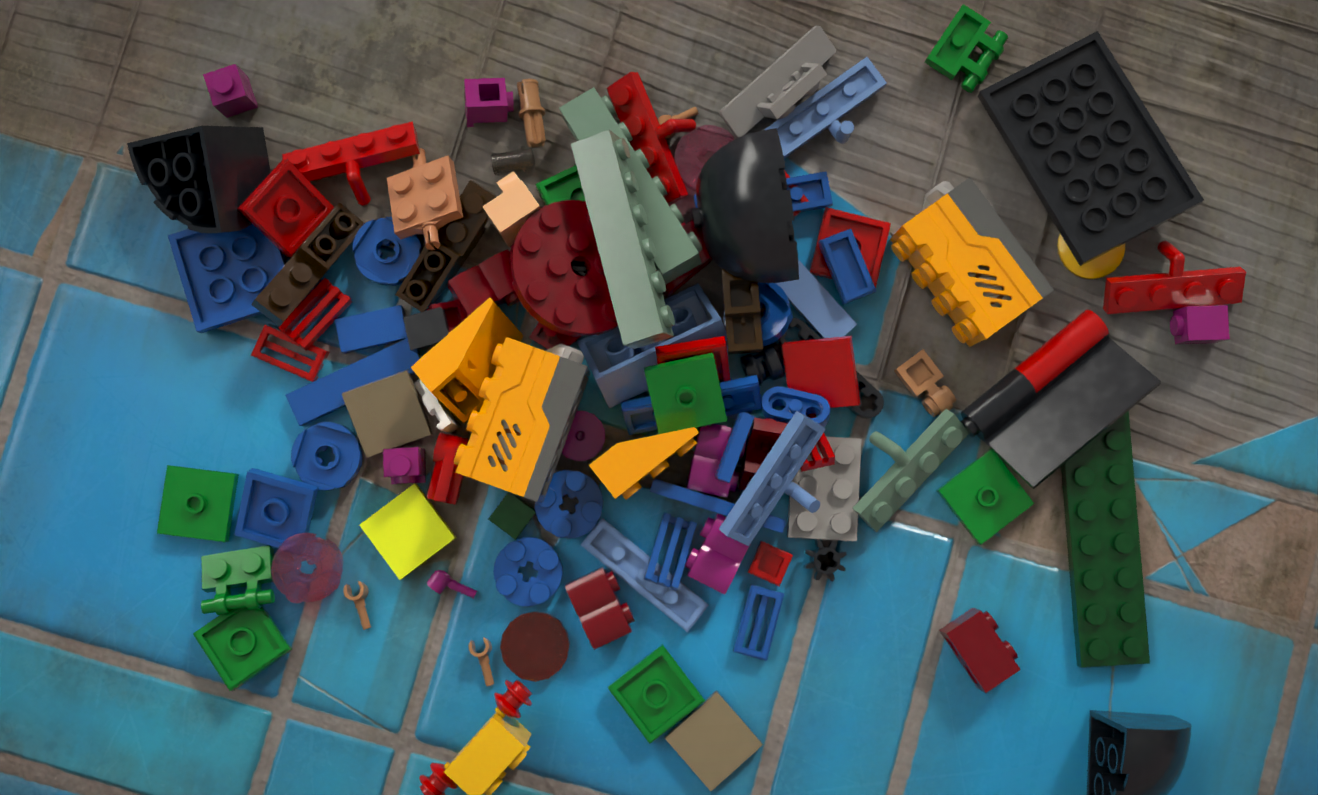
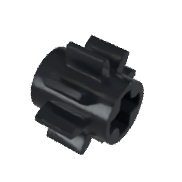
(833, 555)

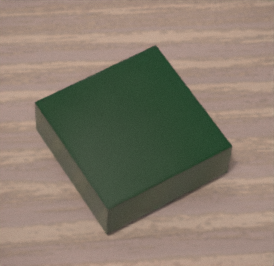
(512, 515)

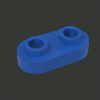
(794, 401)

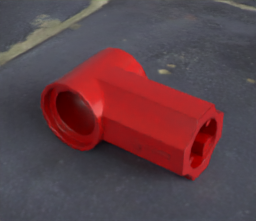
(445, 483)

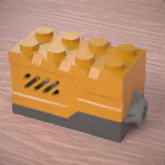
(969, 261)
(523, 418)

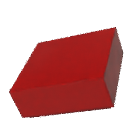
(770, 563)

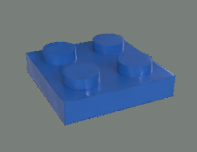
(274, 508)

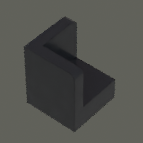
(426, 329)

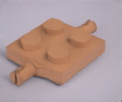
(424, 198)

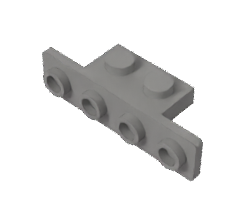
(781, 84)

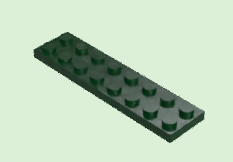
(1105, 551)

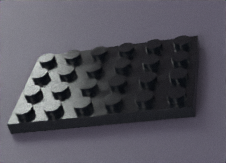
(1089, 148)

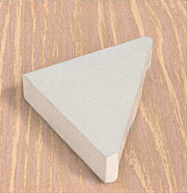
(434, 406)

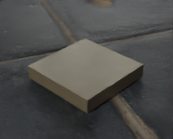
(387, 413)
(713, 740)

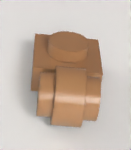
(920, 375)

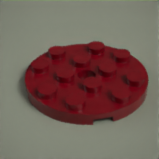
(544, 274)

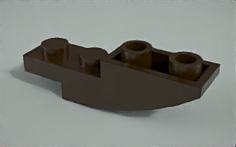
(457, 240)
(308, 265)
(742, 314)

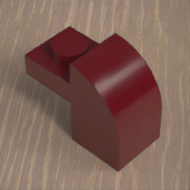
(759, 442)

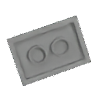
(835, 489)

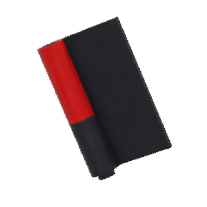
(1058, 399)

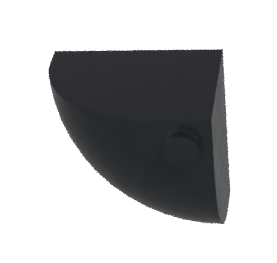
(203, 174)
(748, 210)
(1135, 753)

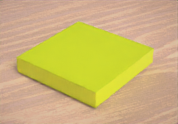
(407, 531)

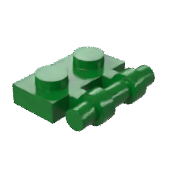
(957, 43)
(236, 570)

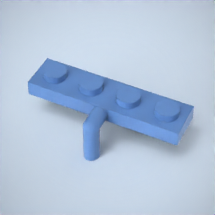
(828, 106)
(774, 479)

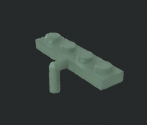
(910, 468)

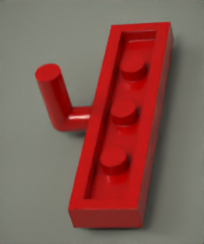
(648, 135)
(356, 153)
(1174, 288)

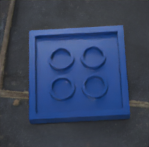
(224, 273)

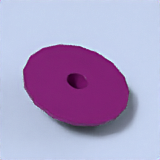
(585, 437)

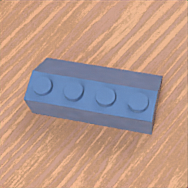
(621, 368)

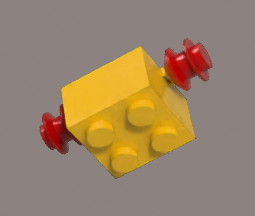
(486, 756)

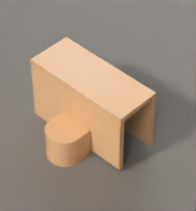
(511, 208)

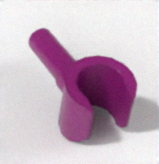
(440, 580)

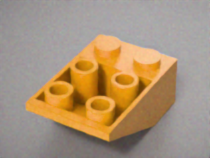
(464, 357)
(634, 459)

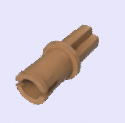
(531, 112)

